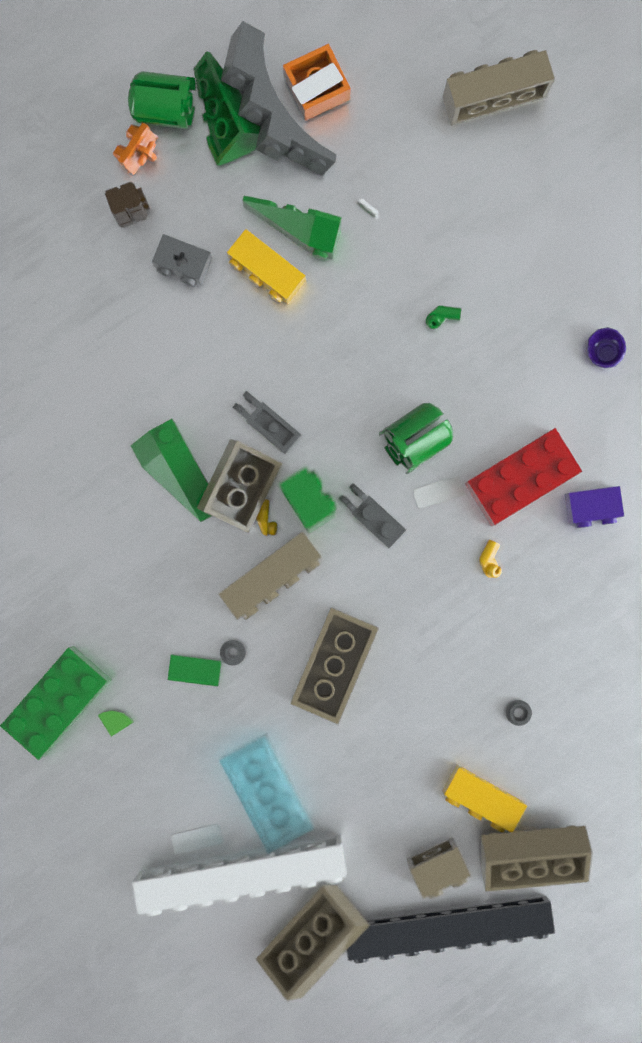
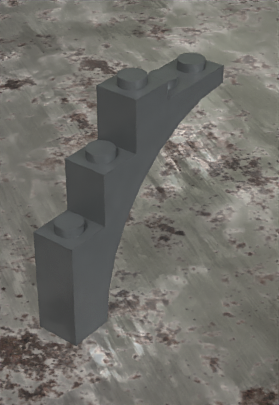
(278, 131)

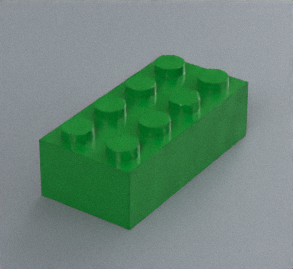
(308, 500)
(55, 702)

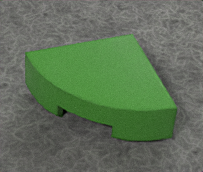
(115, 721)

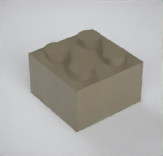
(438, 869)

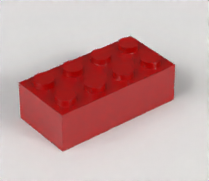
(523, 477)

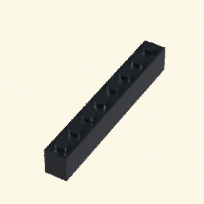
(454, 928)

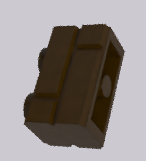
(127, 204)

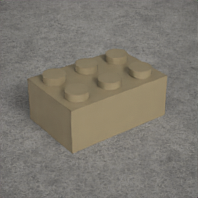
(239, 485)

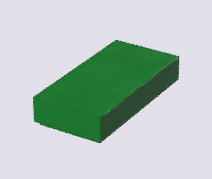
(194, 670)

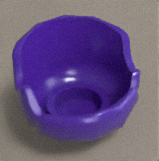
(606, 348)

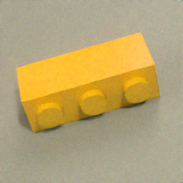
(265, 267)
(483, 799)

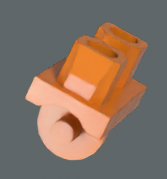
(139, 148)

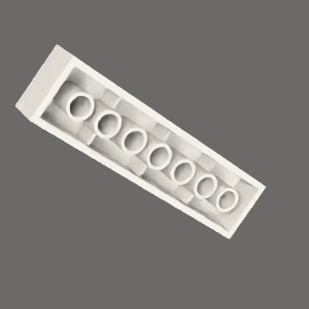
(239, 875)

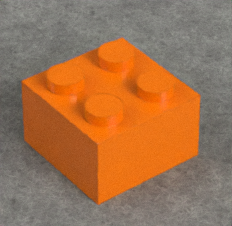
(307, 65)

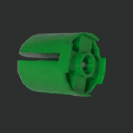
(162, 99)
(424, 447)

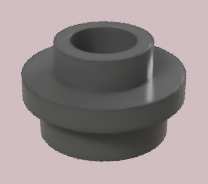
(240, 652)
(526, 716)

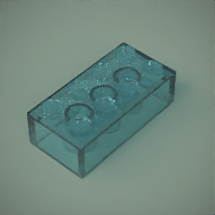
(267, 793)

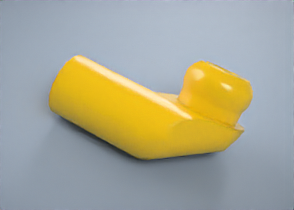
(266, 527)
(488, 562)

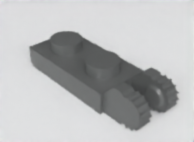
(269, 424)
(374, 517)

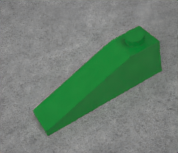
(229, 133)
(312, 231)
(172, 464)

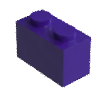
(594, 505)

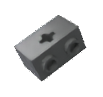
(175, 250)

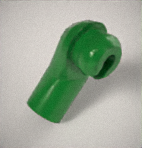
(440, 314)

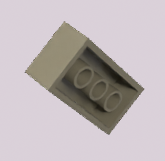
(498, 86)
(269, 576)
(334, 665)
(535, 858)
(312, 942)

